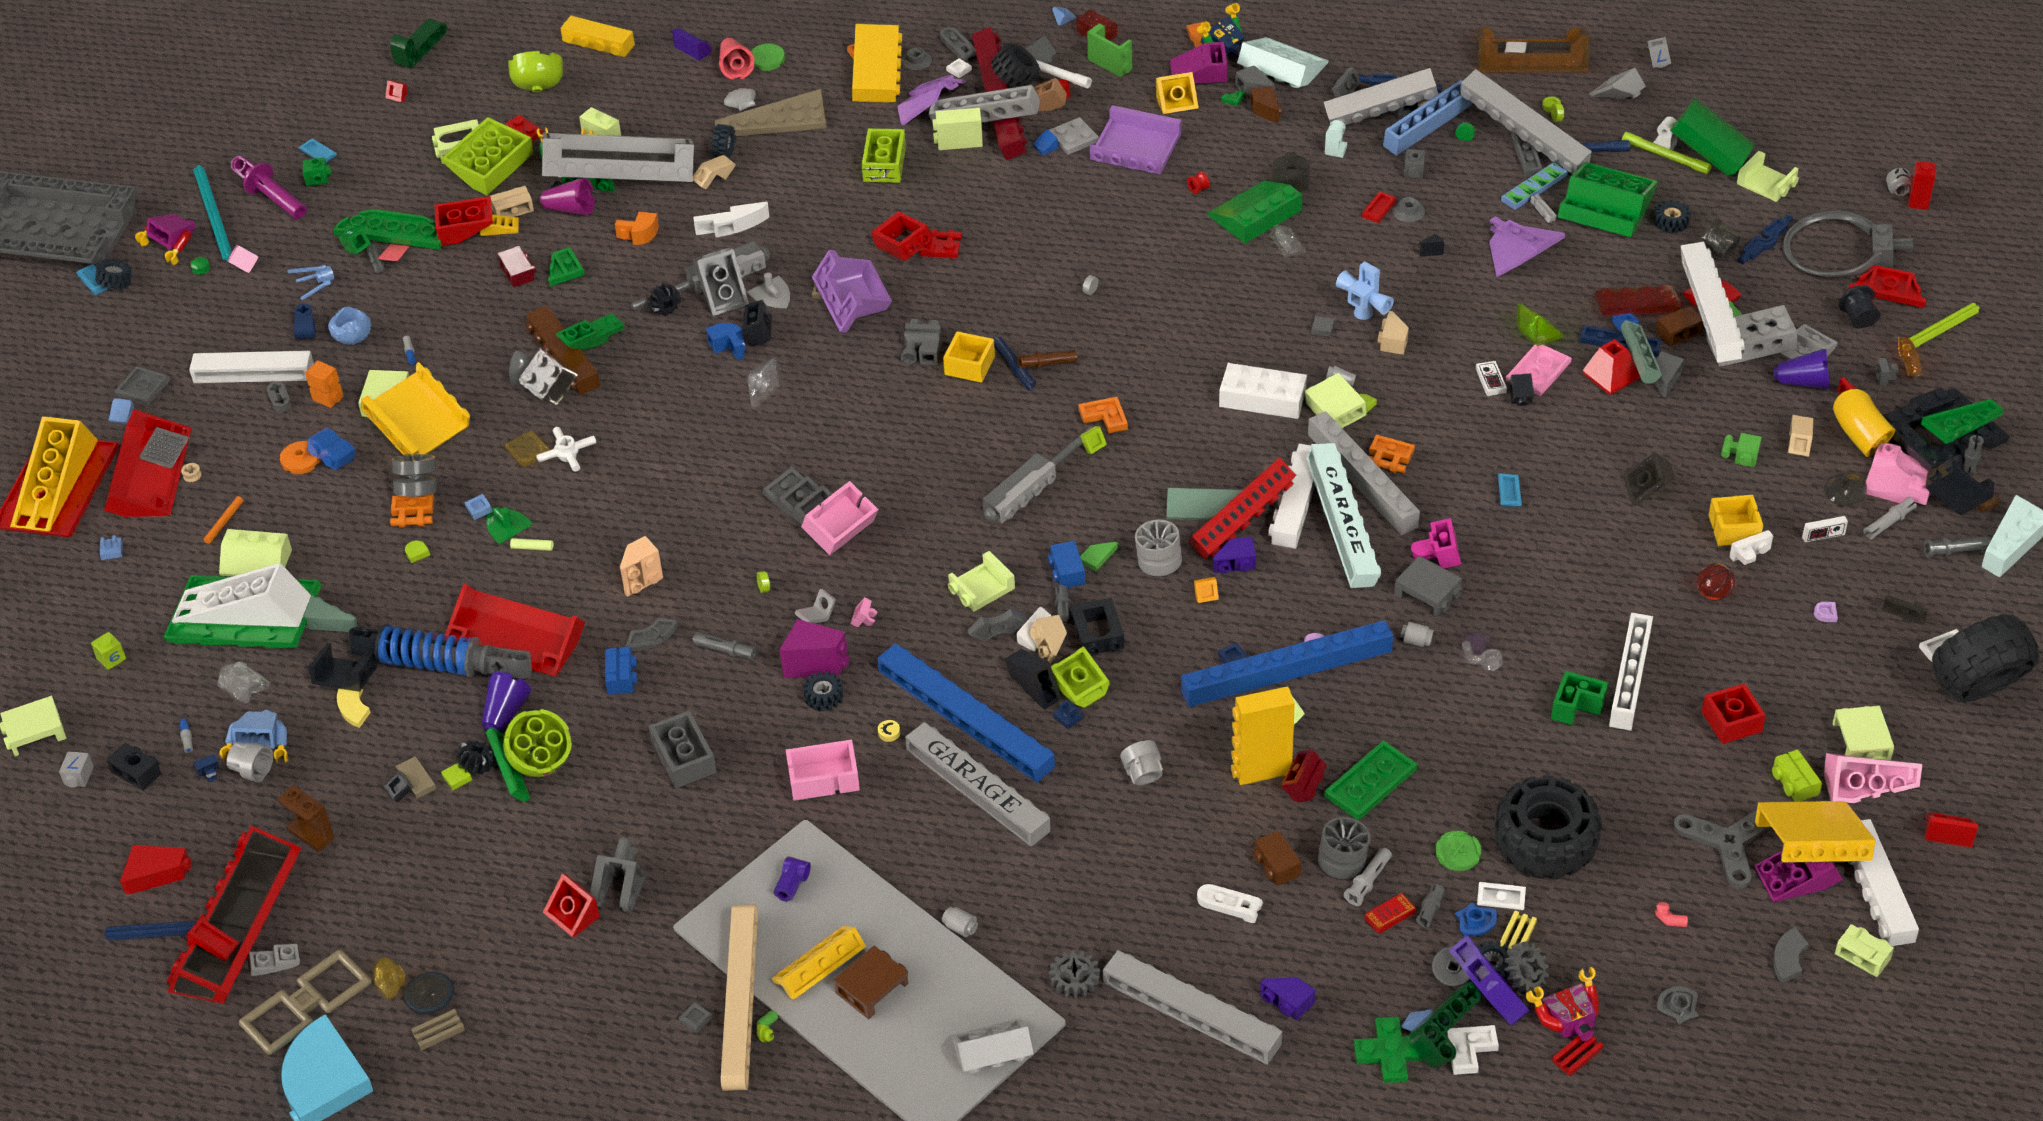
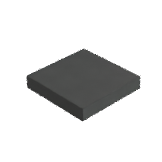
(142, 385)

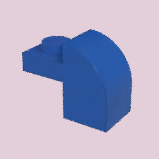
(726, 336)

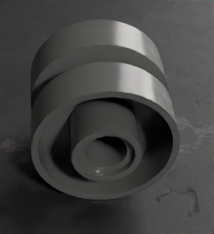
(414, 481)
(1343, 848)

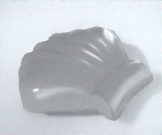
(740, 98)

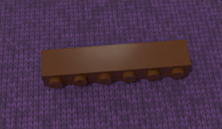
(544, 329)

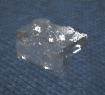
(241, 681)

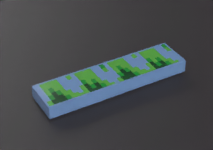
(1534, 185)

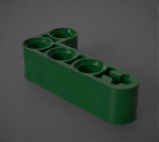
(410, 50)
(1430, 1035)

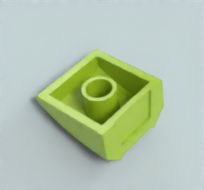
(1080, 678)

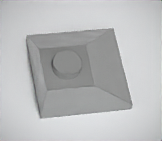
(1621, 86)

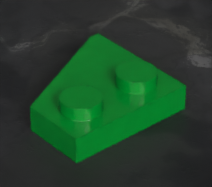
(564, 267)

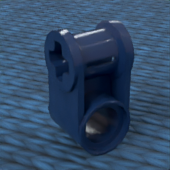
(304, 322)

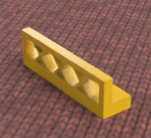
(819, 961)

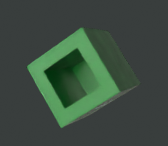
(354, 240)

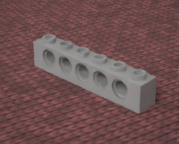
(993, 104)

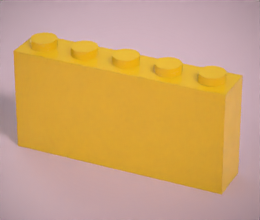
(876, 63)
(1262, 735)

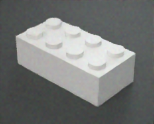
(1262, 390)

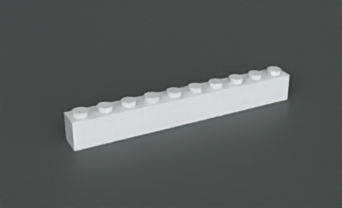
(1712, 302)

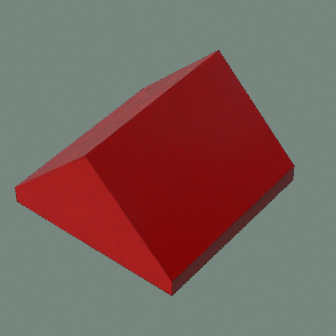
(1950, 829)
(571, 906)

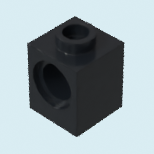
(1521, 389)

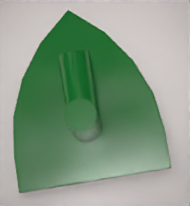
(506, 523)

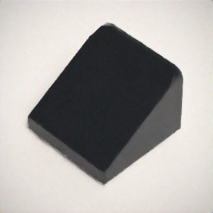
(1432, 246)

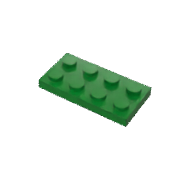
(1370, 780)

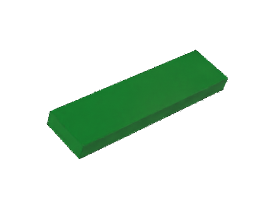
(511, 776)

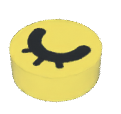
(888, 730)

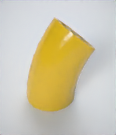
(1862, 421)

